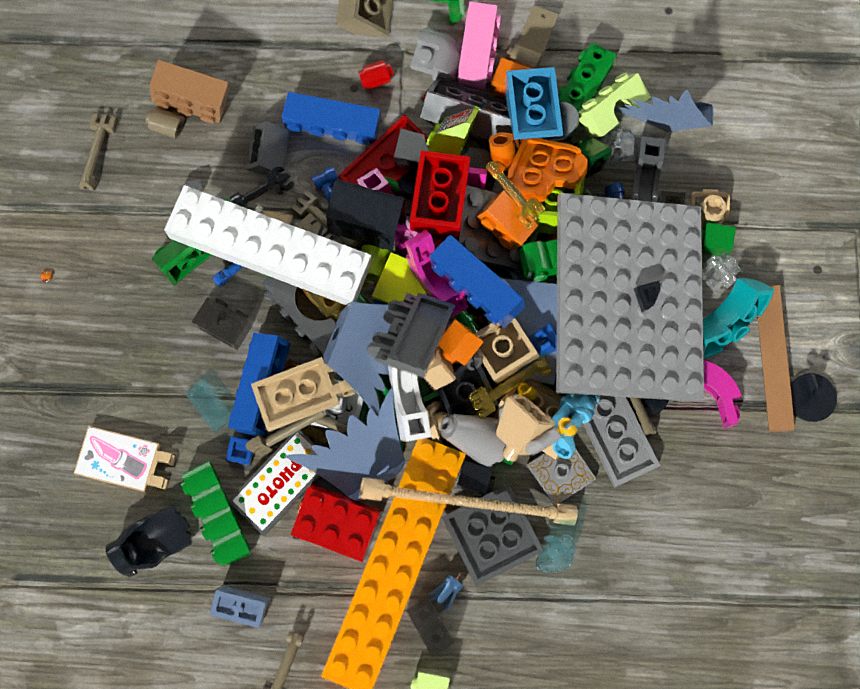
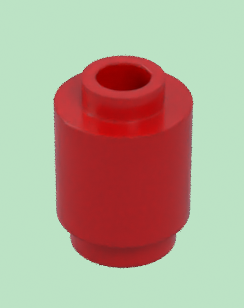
(375, 74)

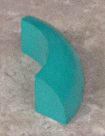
(734, 315)

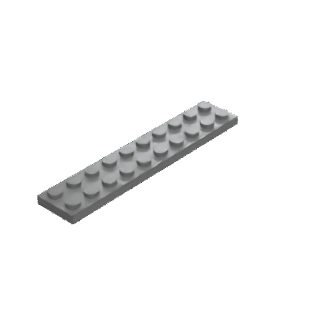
(615, 432)

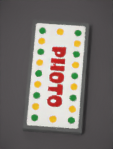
(276, 485)

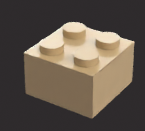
(505, 349)

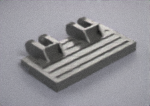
(413, 333)

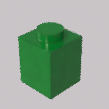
(717, 239)

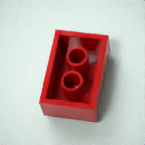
(440, 193)
(336, 522)

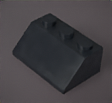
(366, 215)

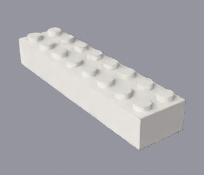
(268, 246)

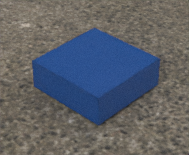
(237, 451)

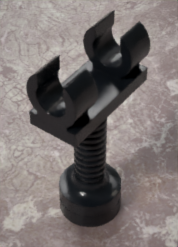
(273, 183)

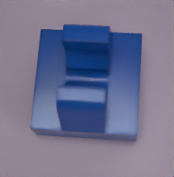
(544, 340)

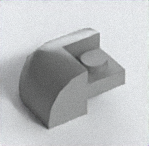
(437, 55)

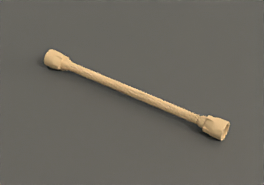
(376, 489)

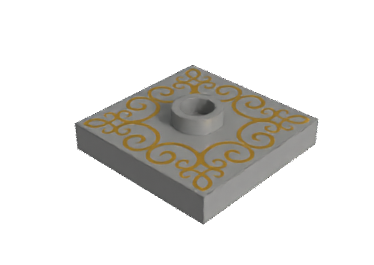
(561, 476)

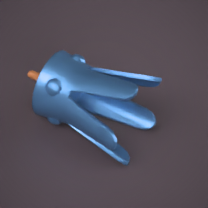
(447, 591)

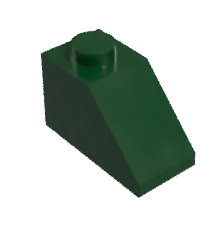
(596, 154)

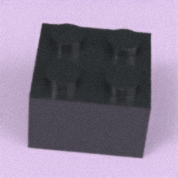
(467, 381)

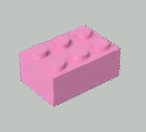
(479, 45)

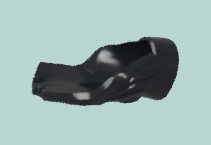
(149, 541)

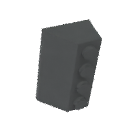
(448, 98)

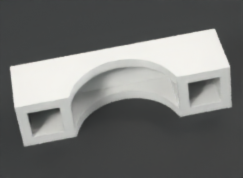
(409, 408)

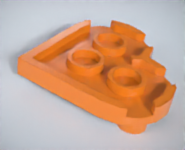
(545, 165)

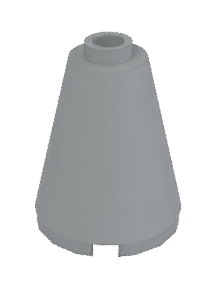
(474, 437)

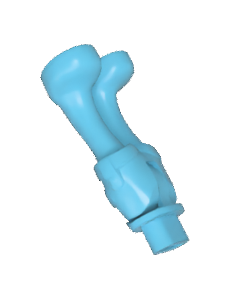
(581, 409)

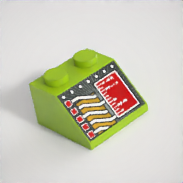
(453, 132)

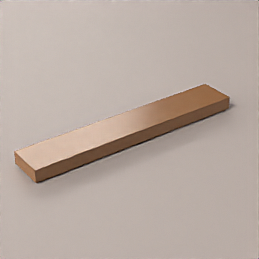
(775, 366)

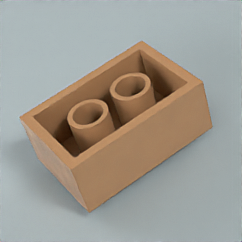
(188, 92)

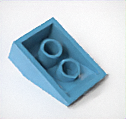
(533, 103)

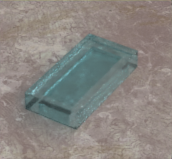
(209, 406)

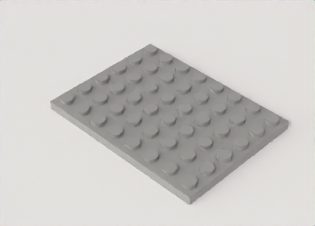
(601, 332)

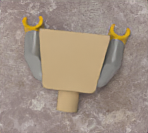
(526, 427)

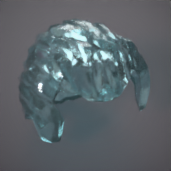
(558, 555)

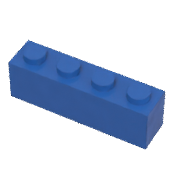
(331, 118)
(477, 282)
(265, 358)

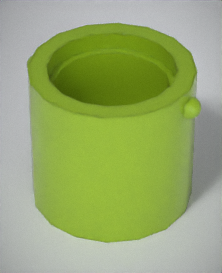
(379, 259)

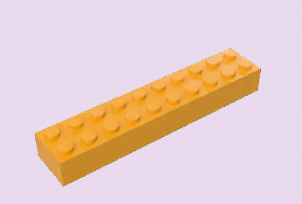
(393, 568)

